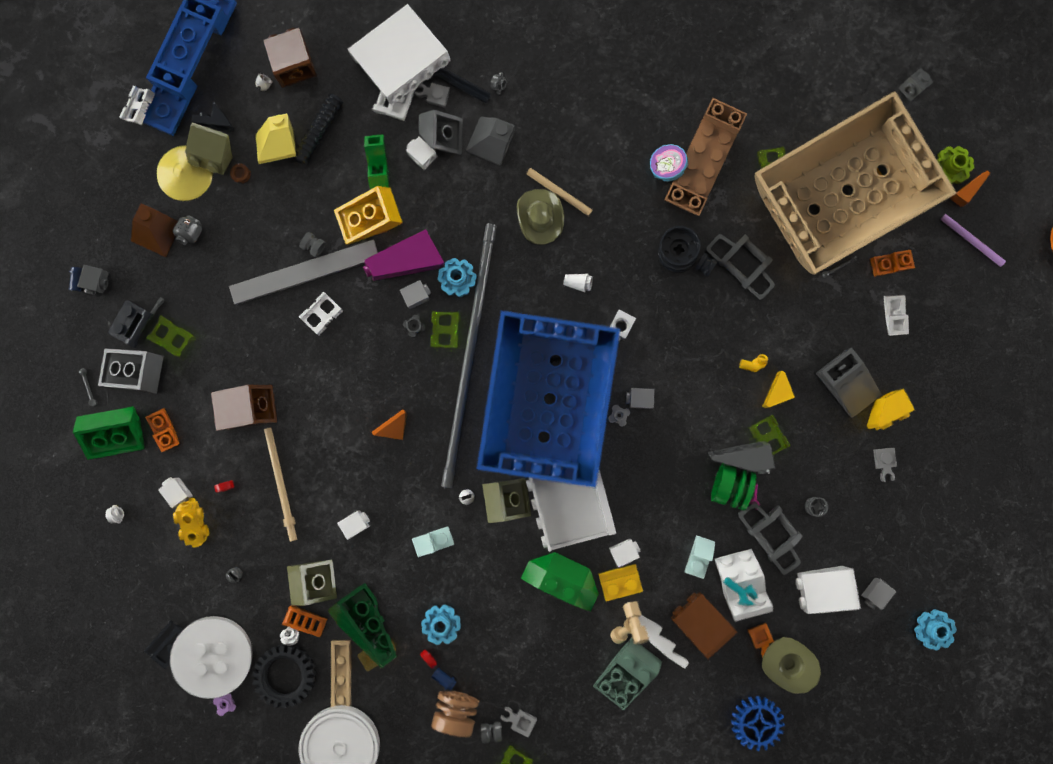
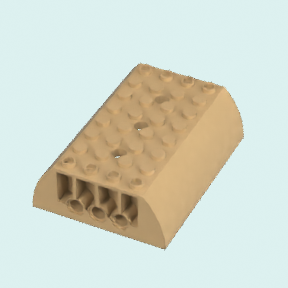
(850, 156)

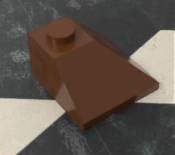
(153, 230)

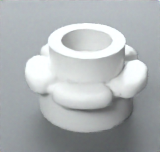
(114, 514)
(293, 639)

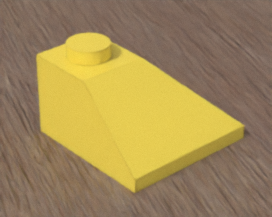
(275, 139)

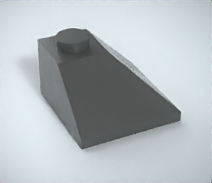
(441, 131)
(491, 139)

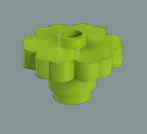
(955, 164)

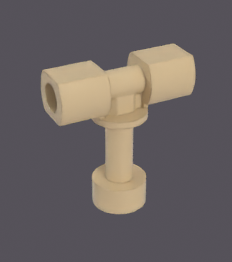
(631, 625)

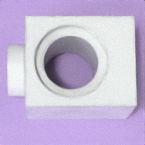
(421, 152)
(625, 318)
(174, 492)
(354, 524)
(625, 552)

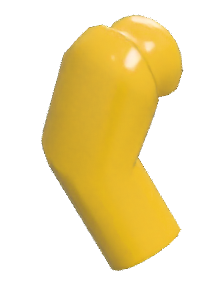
(755, 365)

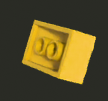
(368, 215)

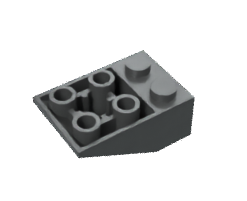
(849, 382)

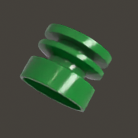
(738, 488)

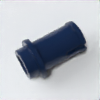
(74, 278)
(443, 679)

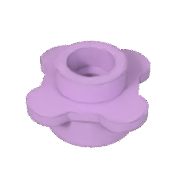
(230, 706)

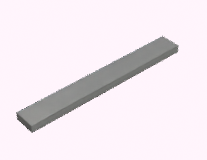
(302, 272)

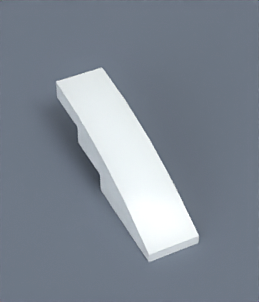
(660, 642)

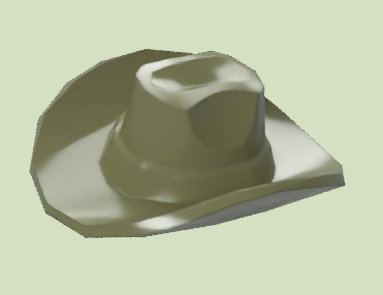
(540, 216)
(791, 665)

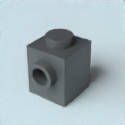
(93, 280)

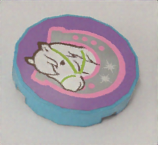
(669, 162)

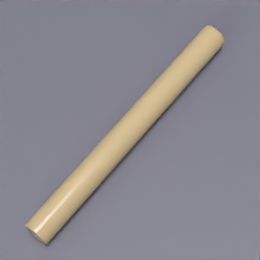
(560, 192)

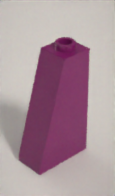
(404, 258)

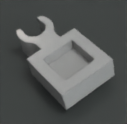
(435, 94)
(885, 459)
(521, 722)

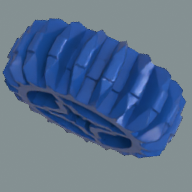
(773, 724)

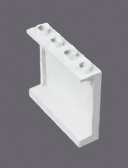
(399, 54)
(570, 512)

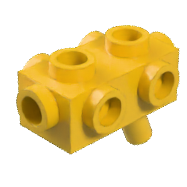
(191, 523)

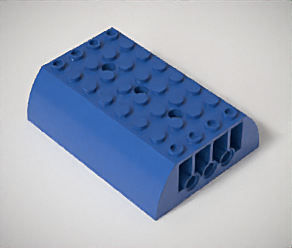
(518, 407)

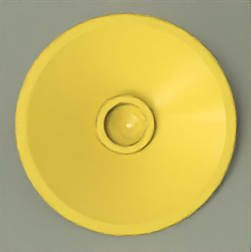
(180, 178)

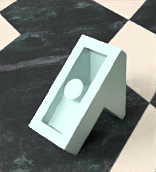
(433, 541)
(699, 558)

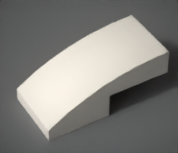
(895, 315)

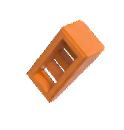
(966, 193)
(302, 627)

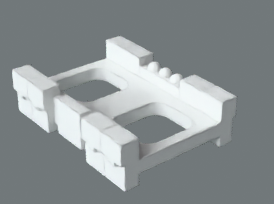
(133, 104)
(325, 318)

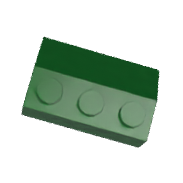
(109, 433)

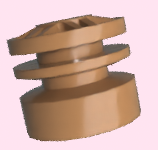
(454, 718)

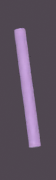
(973, 240)

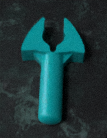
(744, 601)

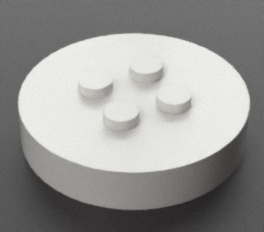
(211, 657)
(339, 737)

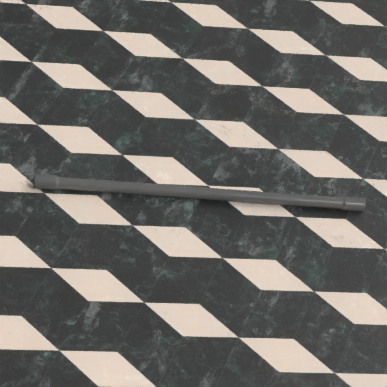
(449, 471)

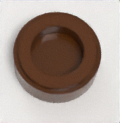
(240, 173)

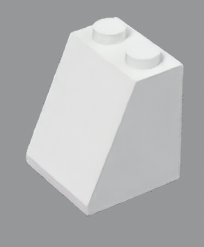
(828, 590)

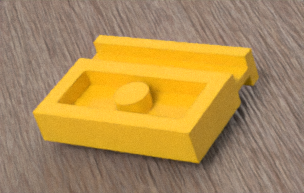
(620, 582)

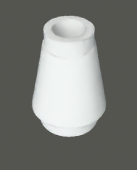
(579, 281)

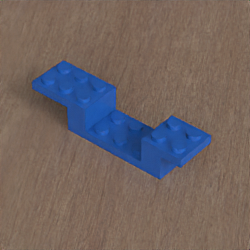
(179, 58)

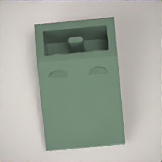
(628, 674)

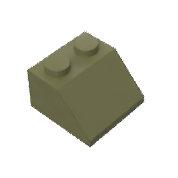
(208, 149)
(506, 500)
(311, 582)

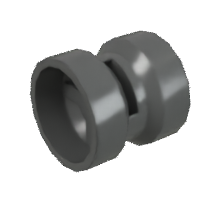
(312, 244)
(820, 506)
(486, 732)

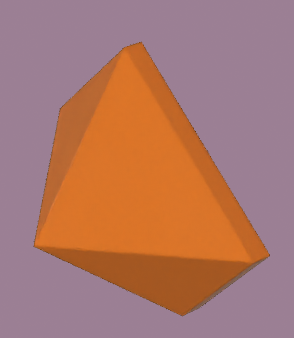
(393, 427)

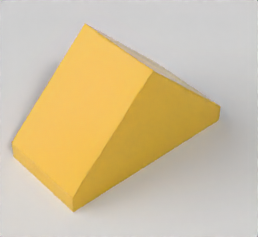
(779, 391)

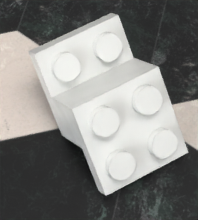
(745, 571)

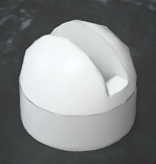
(263, 82)
(469, 500)

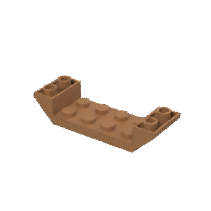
(706, 156)

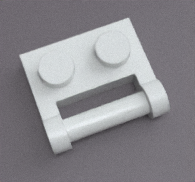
(396, 110)

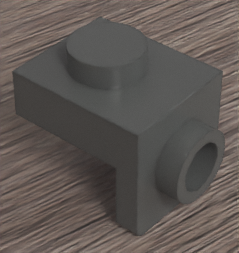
(915, 84)

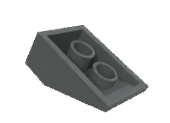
(130, 370)
(750, 456)

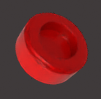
(224, 486)
(428, 658)

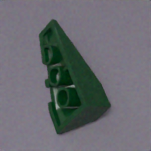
(362, 622)

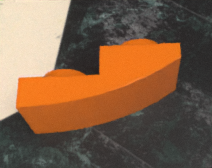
(892, 263)
(163, 430)

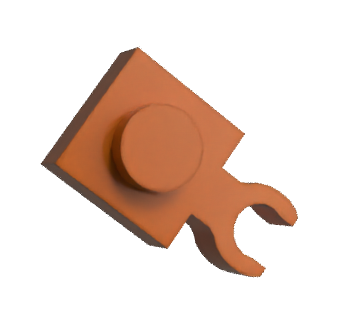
(760, 637)

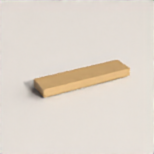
(341, 672)

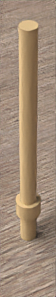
(288, 520)

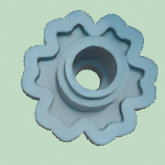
(461, 286)
(935, 629)
(437, 634)

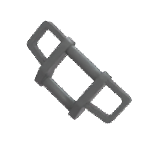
(738, 274)
(773, 554)

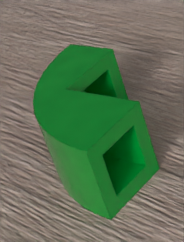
(377, 161)

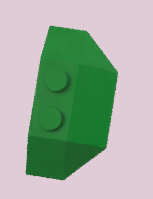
(562, 579)

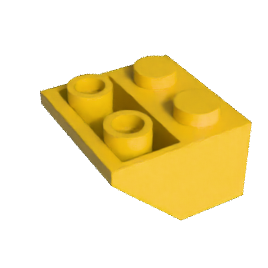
(889, 408)

